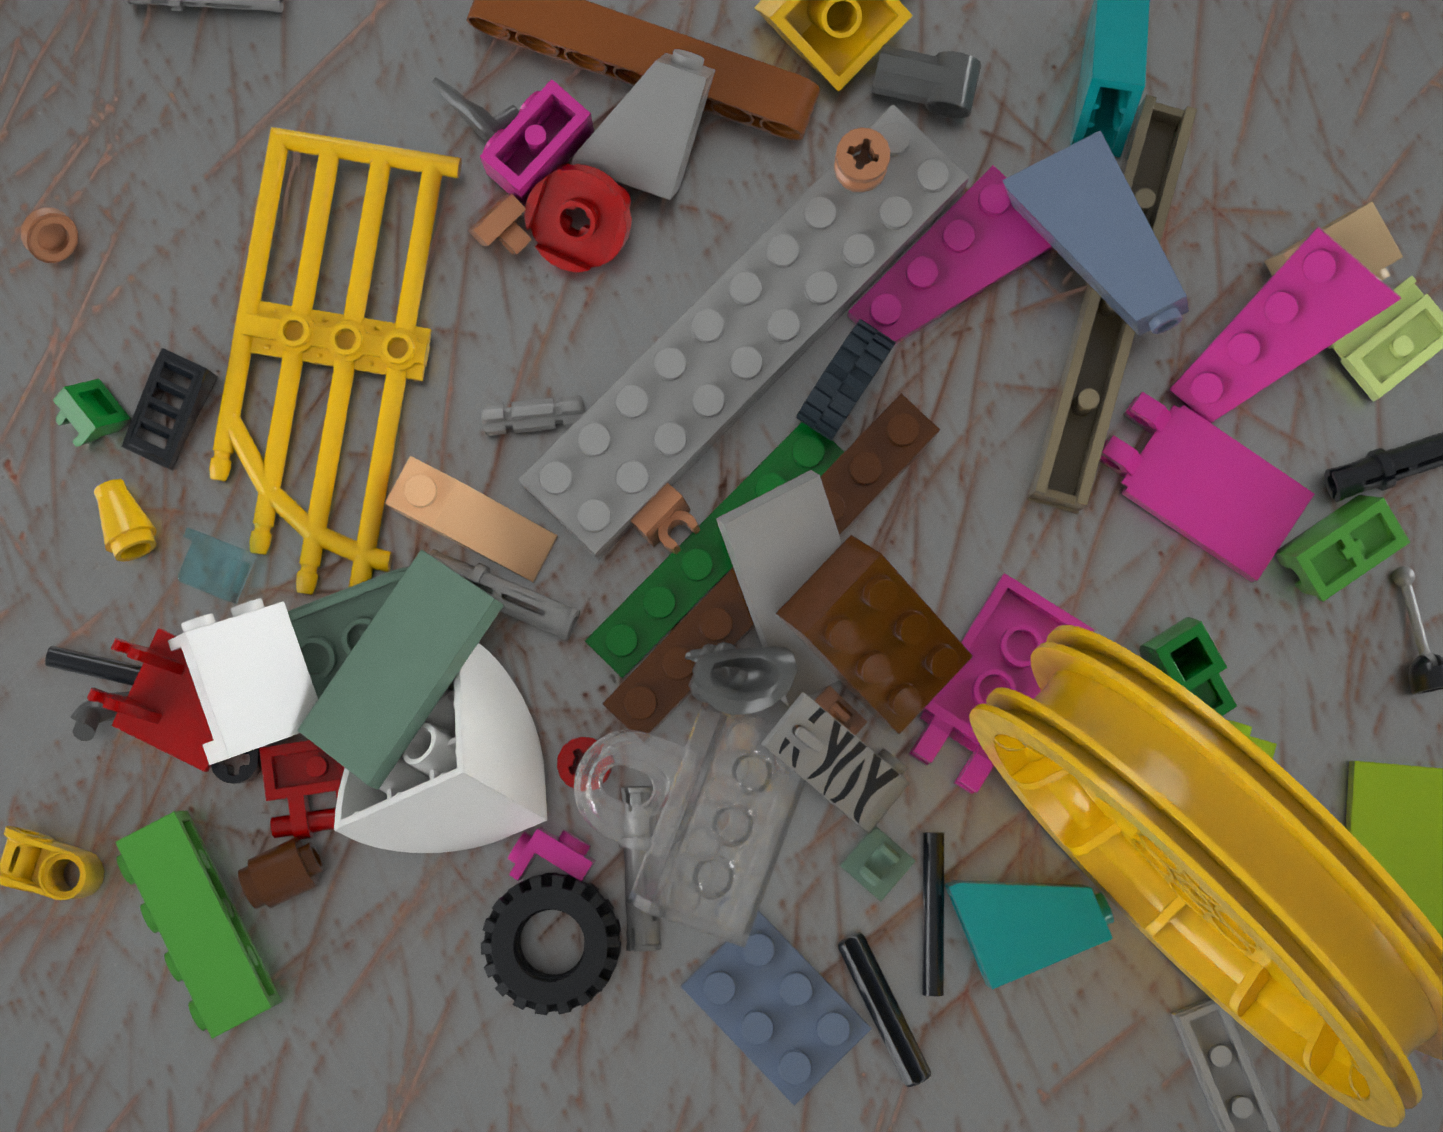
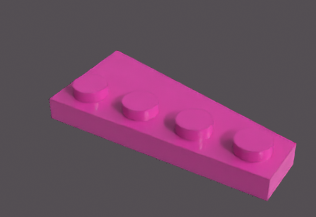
(953, 261)
(1293, 317)

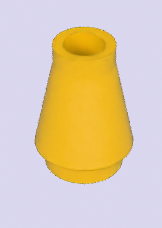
(123, 522)

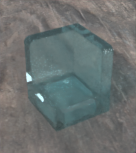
(215, 566)

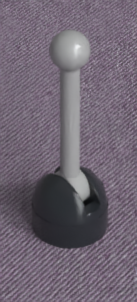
(1427, 669)

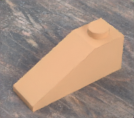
(470, 519)

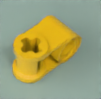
(38, 863)

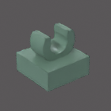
(877, 863)

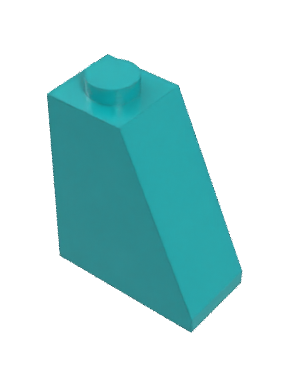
(1112, 71)
(1027, 925)

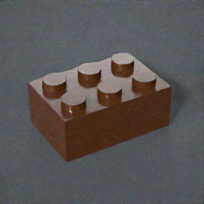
(875, 633)

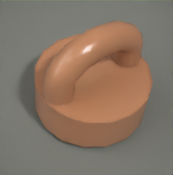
(49, 235)

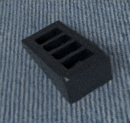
(150, 401)

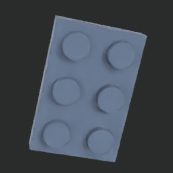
(777, 1009)

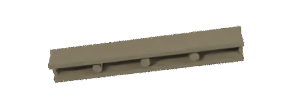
(1101, 336)

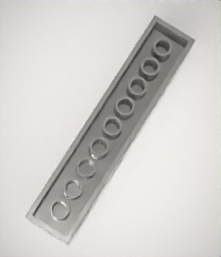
(740, 338)

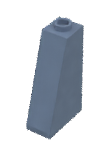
(1099, 229)

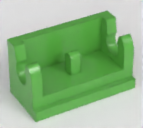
(1343, 546)

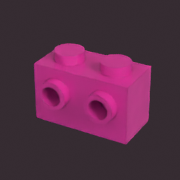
(537, 141)

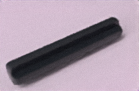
(884, 1009)

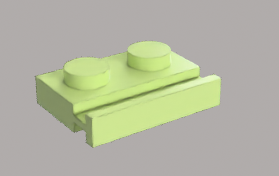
(1393, 341)

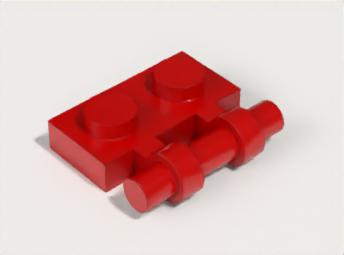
(292, 774)

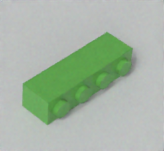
(197, 923)

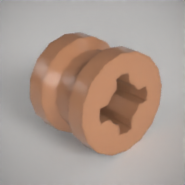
(859, 172)

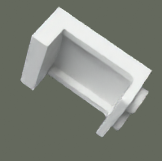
(247, 677)

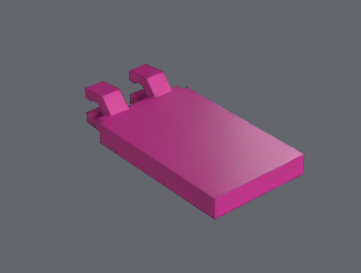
(1207, 486)
(1001, 643)

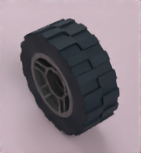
(845, 379)

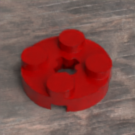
(552, 228)

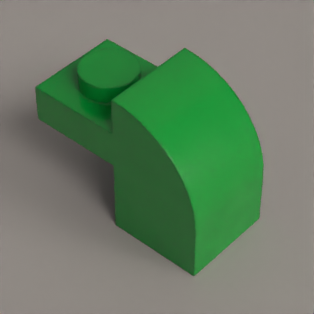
(1192, 660)

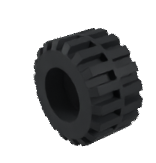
(518, 977)

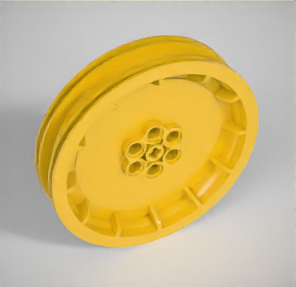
(1225, 867)

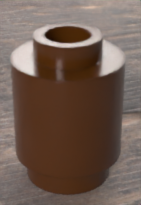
(281, 873)

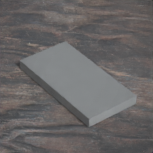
(774, 550)

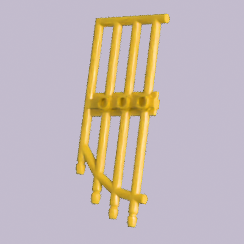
(327, 339)

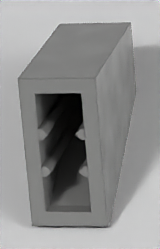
(653, 126)

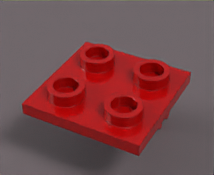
(161, 703)

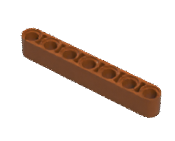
(628, 47)

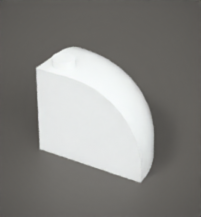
(464, 776)

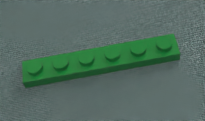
(703, 559)

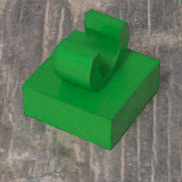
(90, 411)

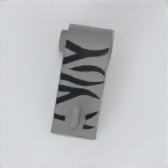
(837, 763)

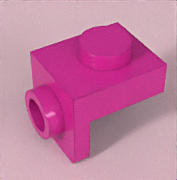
(563, 851)

